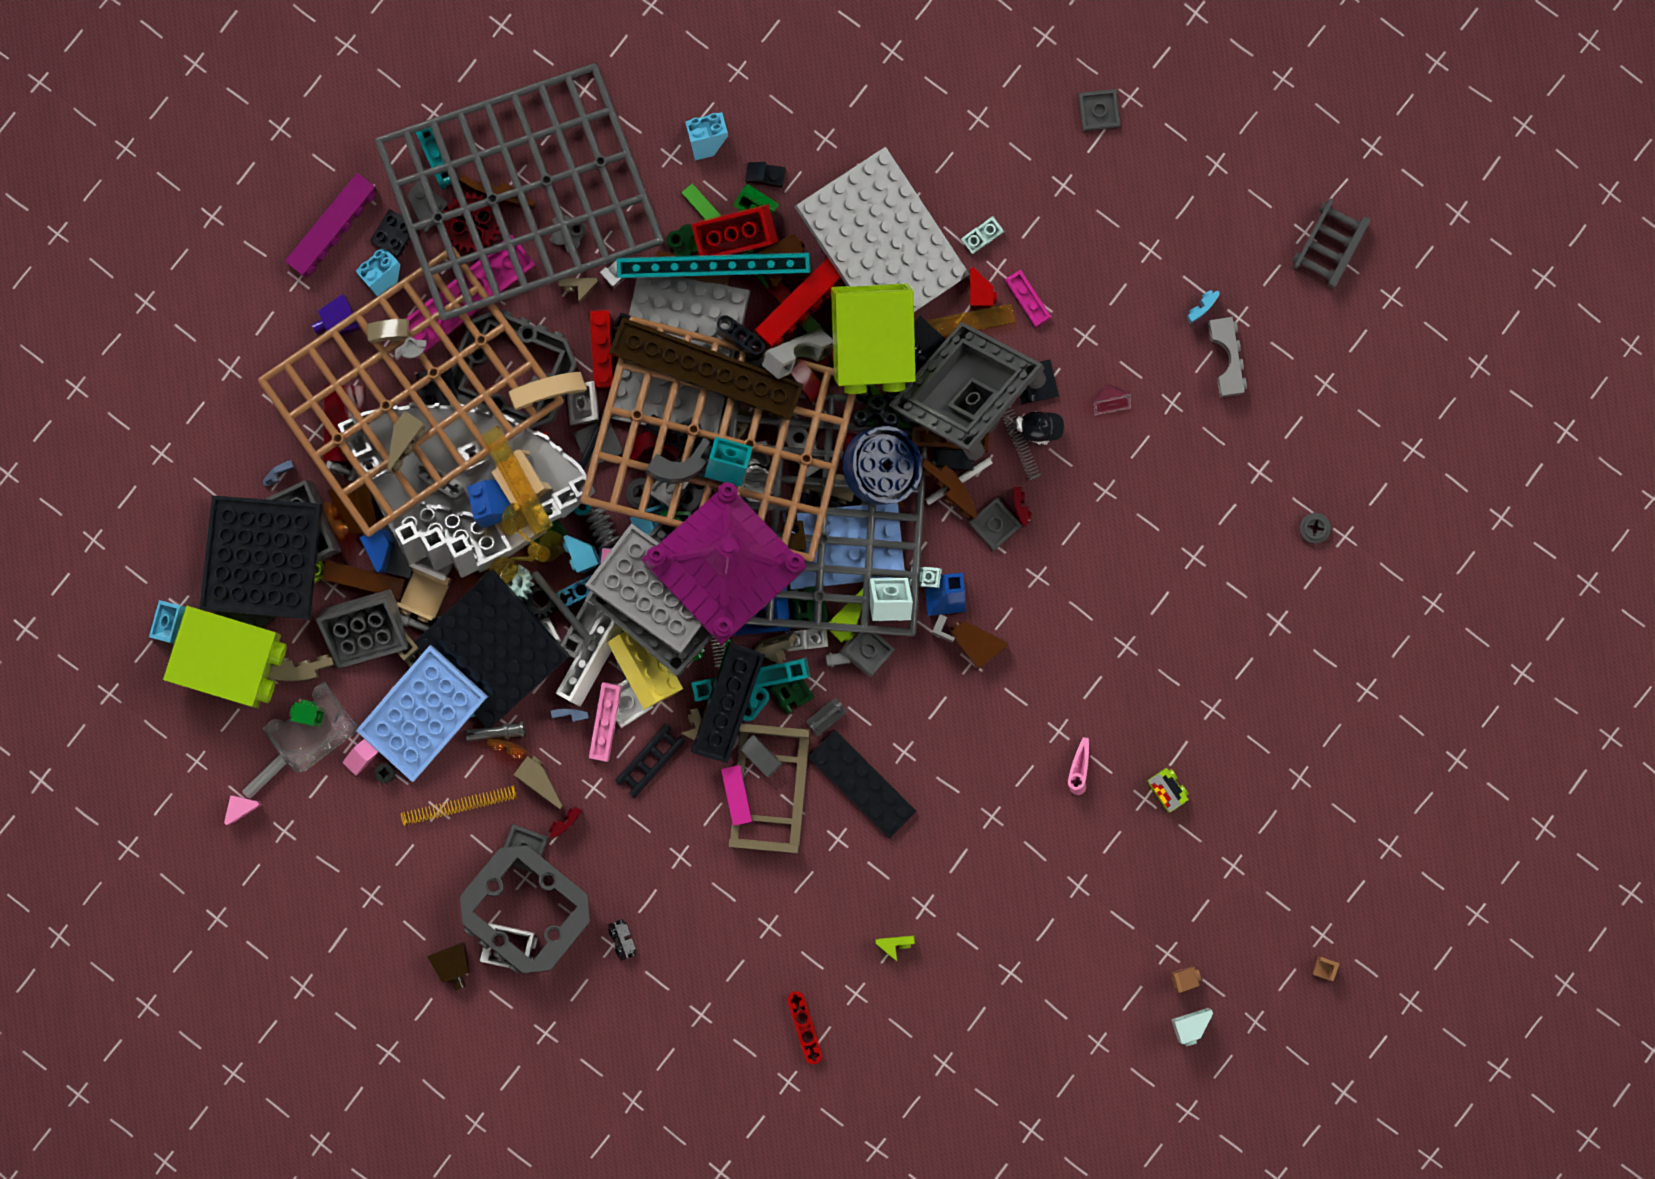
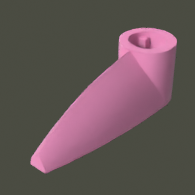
(1079, 768)

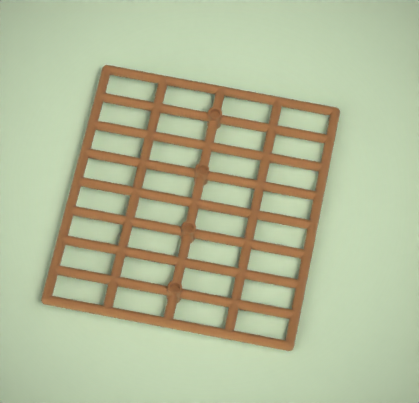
(386, 406)
(693, 431)

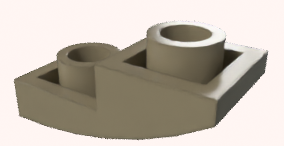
(388, 329)

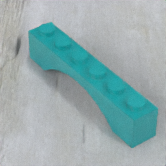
(767, 676)

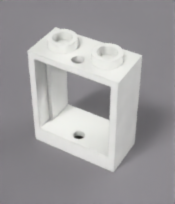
(531, 944)

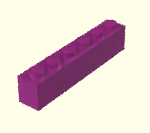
(331, 225)

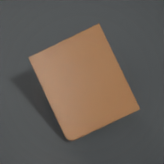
(1325, 968)

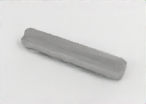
(272, 769)

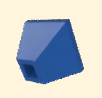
(948, 597)

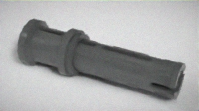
(505, 731)

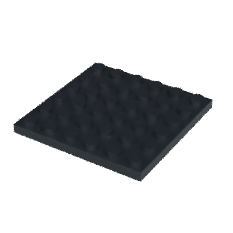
(261, 557)
(495, 645)

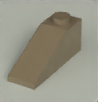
(537, 778)

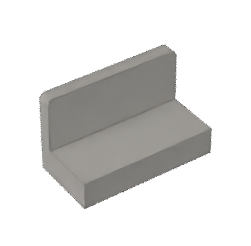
(938, 627)

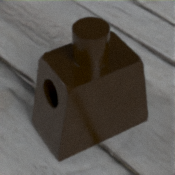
(797, 539)
(451, 965)

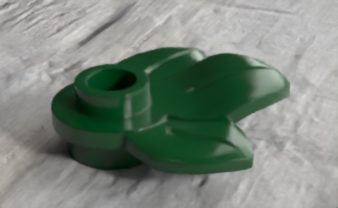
(687, 241)

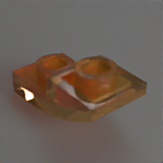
(338, 526)
(514, 749)

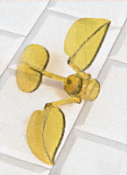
(548, 549)

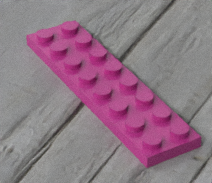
(504, 275)

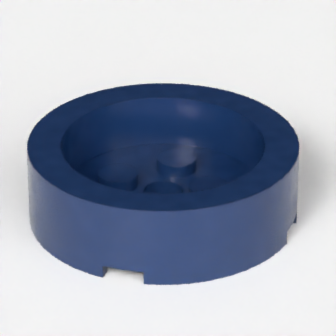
(864, 469)

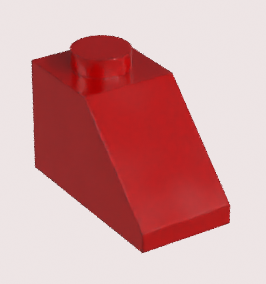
(981, 291)

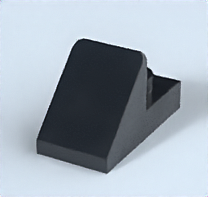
(765, 174)

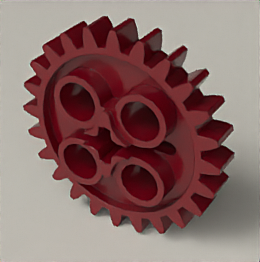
(464, 238)

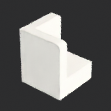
(610, 275)

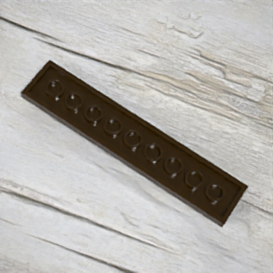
(706, 369)

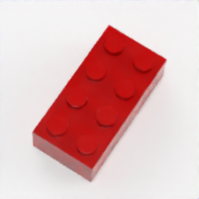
(735, 231)

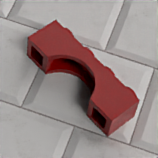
(601, 344)

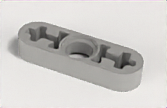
(453, 483)

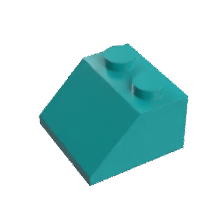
(728, 461)

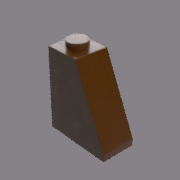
(788, 245)
(362, 501)
(977, 643)

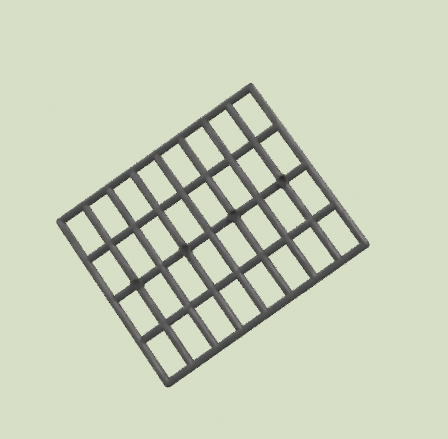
(492, 199)
(869, 542)

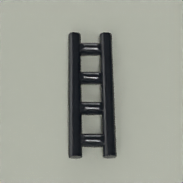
(650, 772)

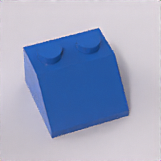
(487, 502)
(379, 549)

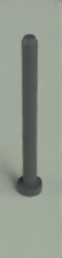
(588, 639)

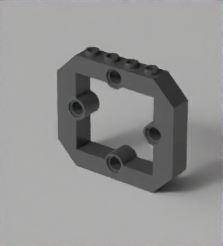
(541, 337)
(493, 872)

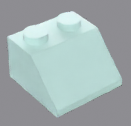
(890, 599)
(1191, 1026)

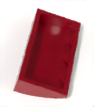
(338, 413)

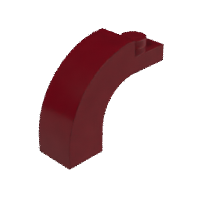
(647, 442)

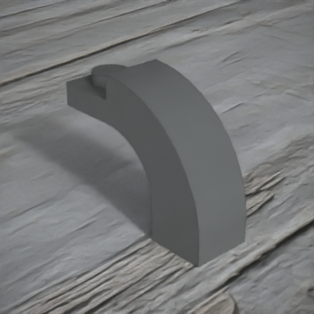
(679, 472)

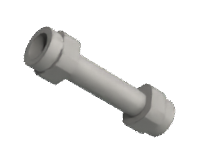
(407, 620)

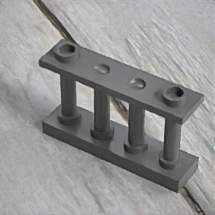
(1340, 259)

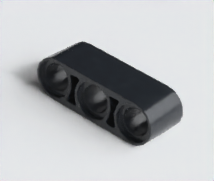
(737, 329)

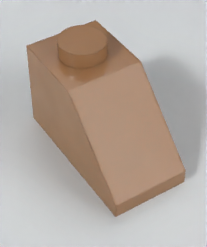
(1185, 979)

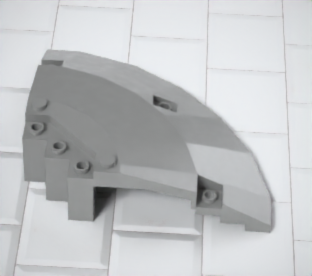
(446, 527)

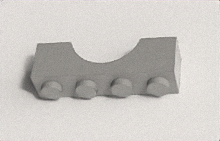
(1223, 333)
(813, 345)
(587, 617)

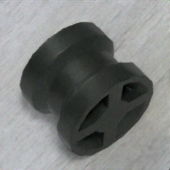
(388, 773)

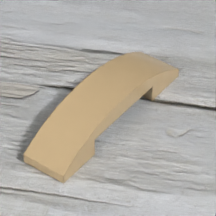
(547, 388)

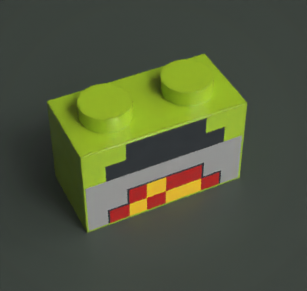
(1168, 790)

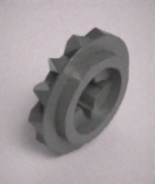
(632, 490)
(1322, 523)

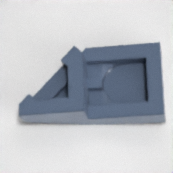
(272, 476)
(576, 714)

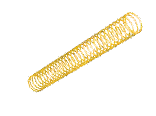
(513, 791)

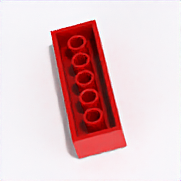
(799, 305)

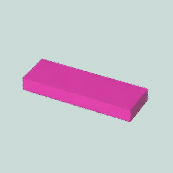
(1027, 298)
(736, 795)

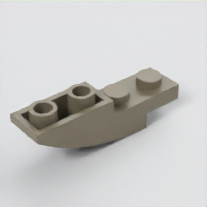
(303, 672)

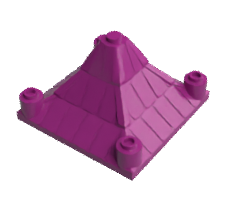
(724, 563)

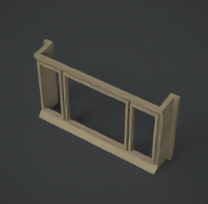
(796, 819)

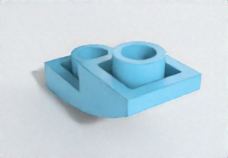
(1206, 303)

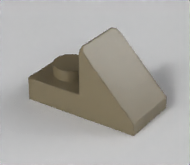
(584, 286)
(775, 646)
(695, 719)

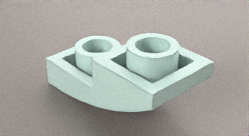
(982, 235)
(929, 577)

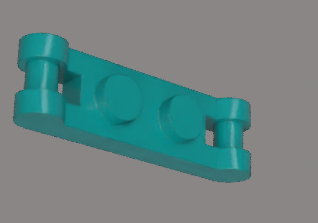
(433, 155)

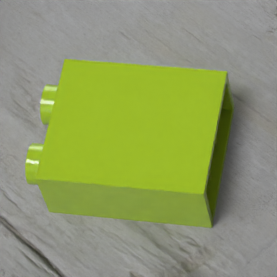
(873, 336)
(225, 657)

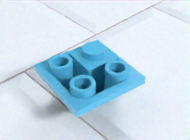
(706, 134)
(380, 271)
(583, 554)

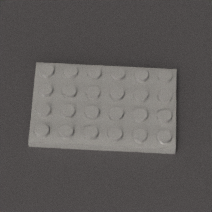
(639, 594)

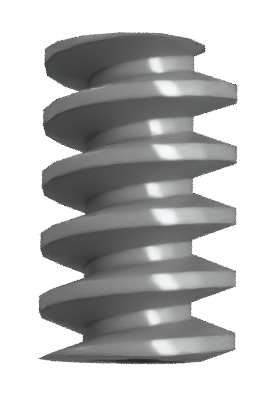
(602, 528)

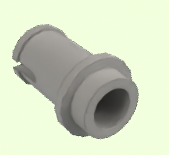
(836, 659)

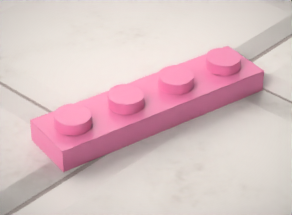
(605, 721)

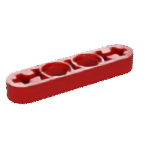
(801, 1028)

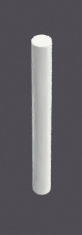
(964, 477)

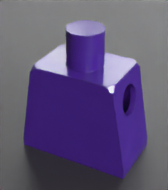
(333, 314)

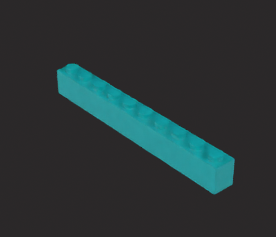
(713, 265)

